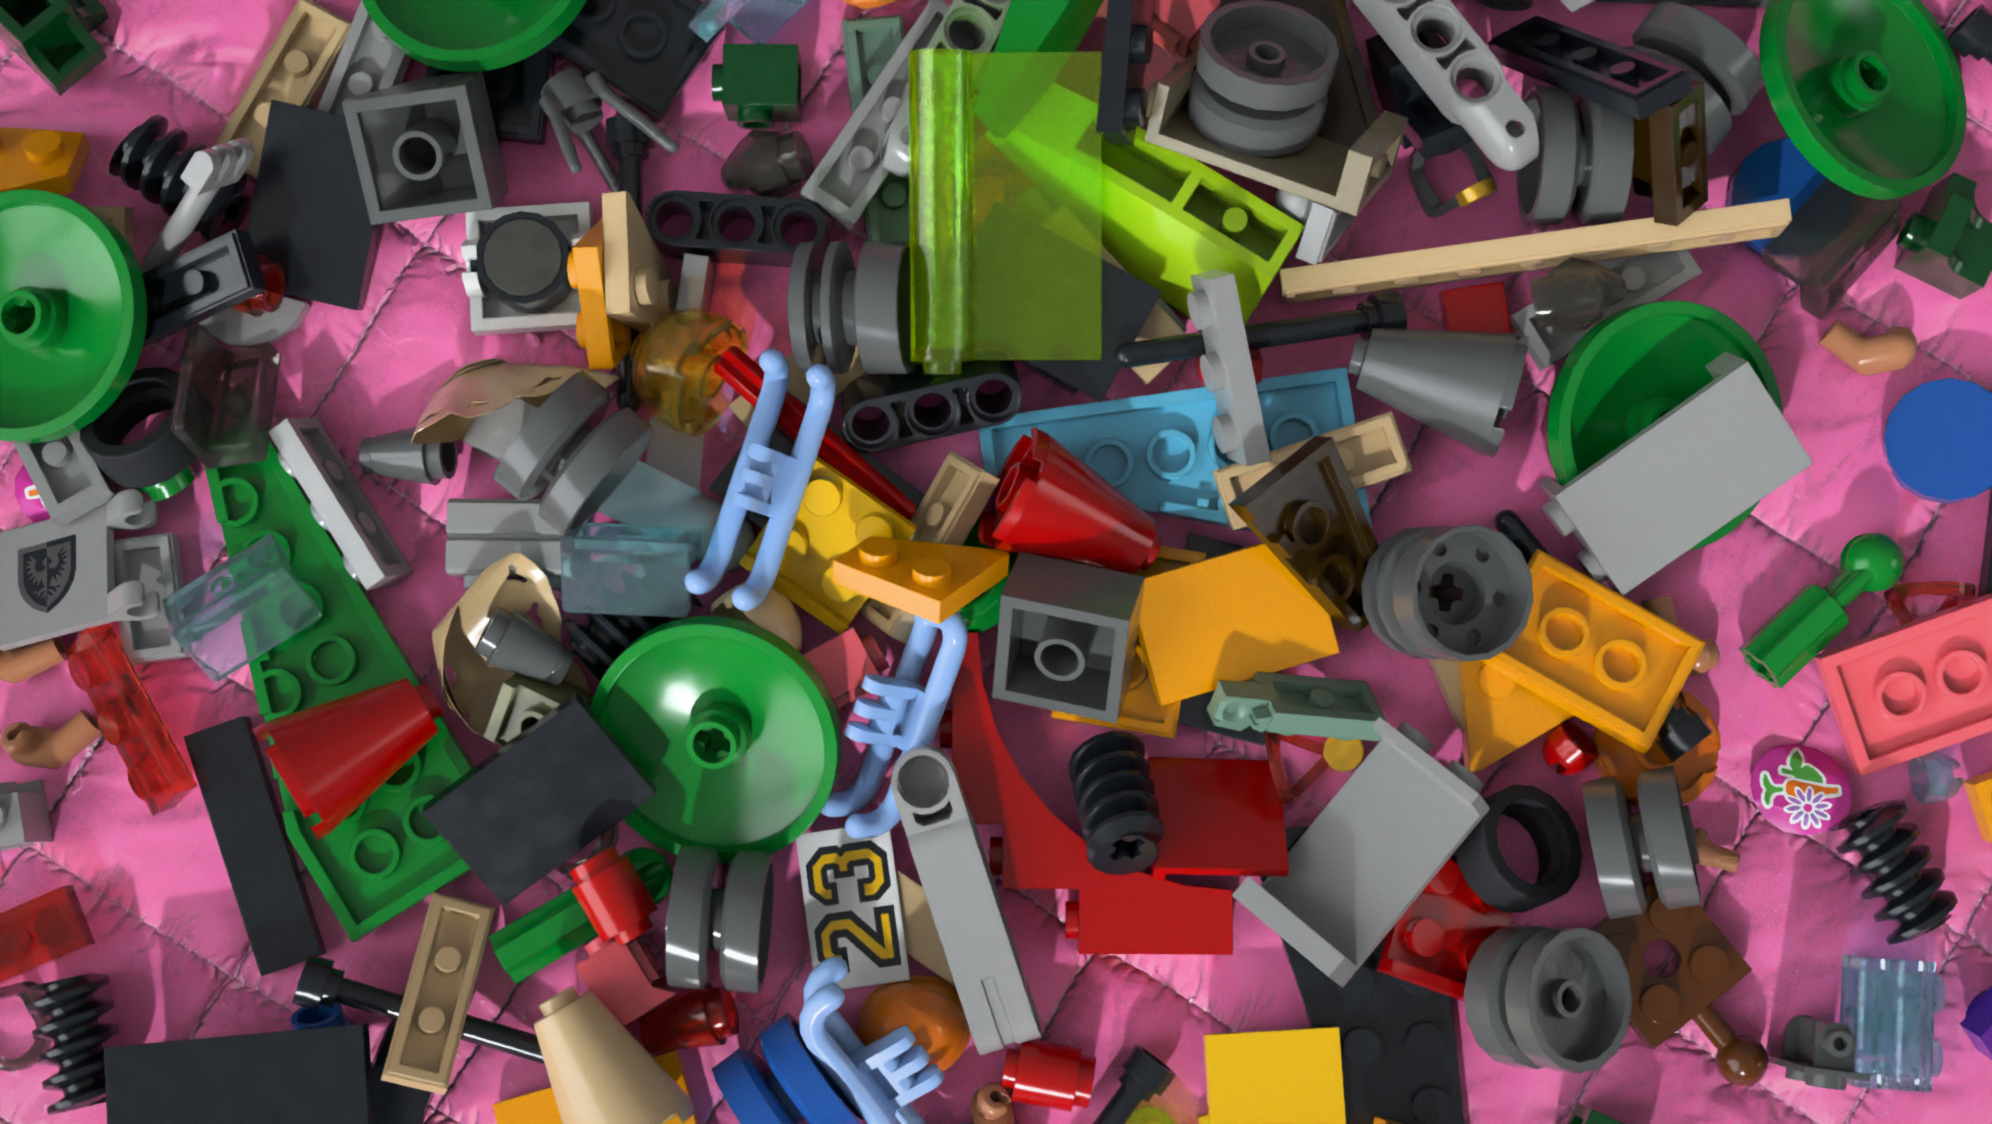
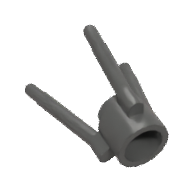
(576, 103)

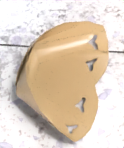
(491, 381)
(461, 628)

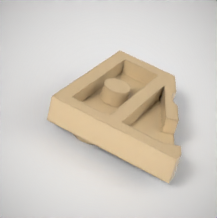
(634, 270)

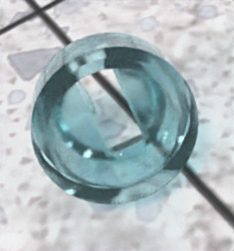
(1933, 778)

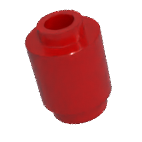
(613, 896)
(1049, 1075)

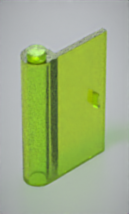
(1004, 207)

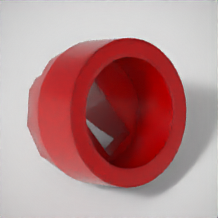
(1569, 748)

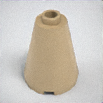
(601, 1068)

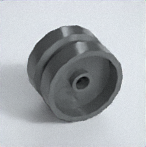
(1710, 54)
(1262, 77)
(1580, 161)
(573, 453)
(1642, 842)
(711, 918)
(1548, 998)

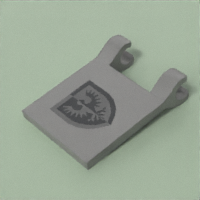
(65, 578)

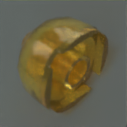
(676, 370)

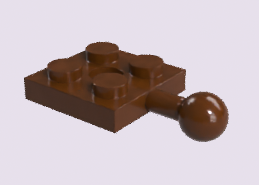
(1702, 973)

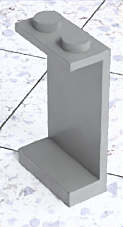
(1678, 478)
(1369, 853)

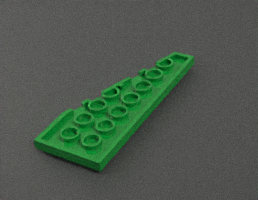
(386, 849)

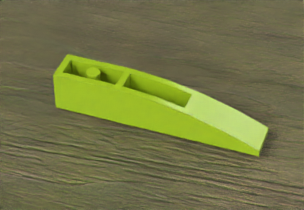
(1181, 218)

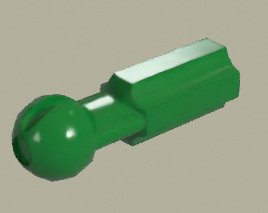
(1819, 613)
(562, 924)

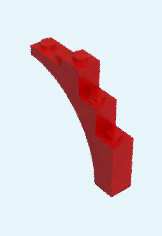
(1040, 852)

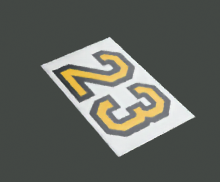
(853, 905)

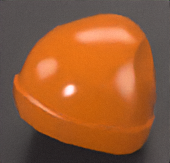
(927, 1008)

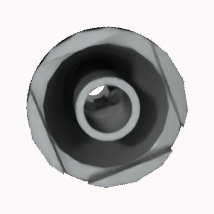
(1444, 379)

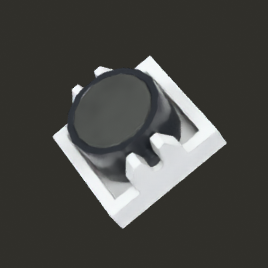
(520, 267)

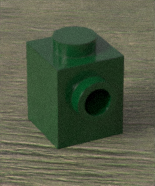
(759, 84)

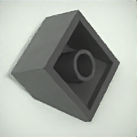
(426, 148)

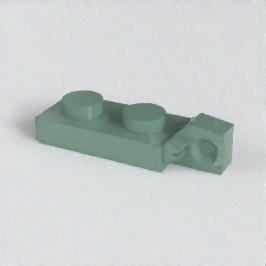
(1297, 706)

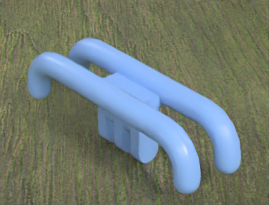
(767, 482)
(900, 718)
(874, 1077)

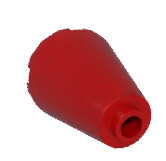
(1066, 511)
(349, 747)

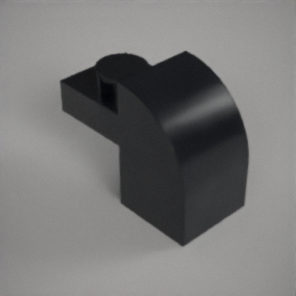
(1402, 95)

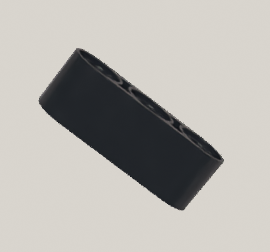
(715, 210)
(911, 423)

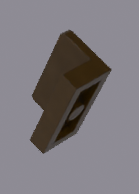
(1673, 158)

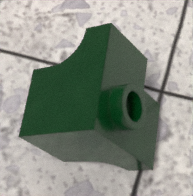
(54, 37)
(1948, 240)

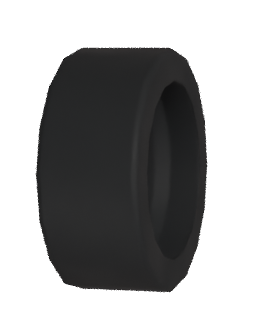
(151, 458)
(1555, 842)

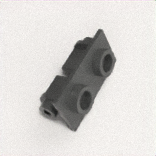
(1818, 1053)

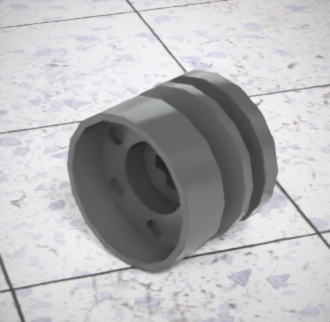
(843, 307)
(1477, 597)

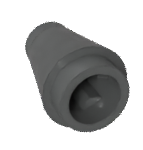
(398, 458)
(523, 647)

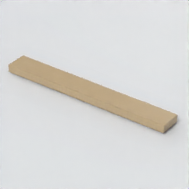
(1532, 252)

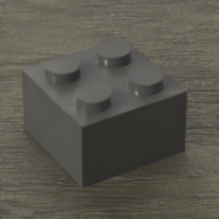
(1067, 637)

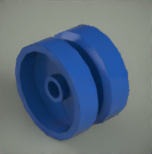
(788, 1093)

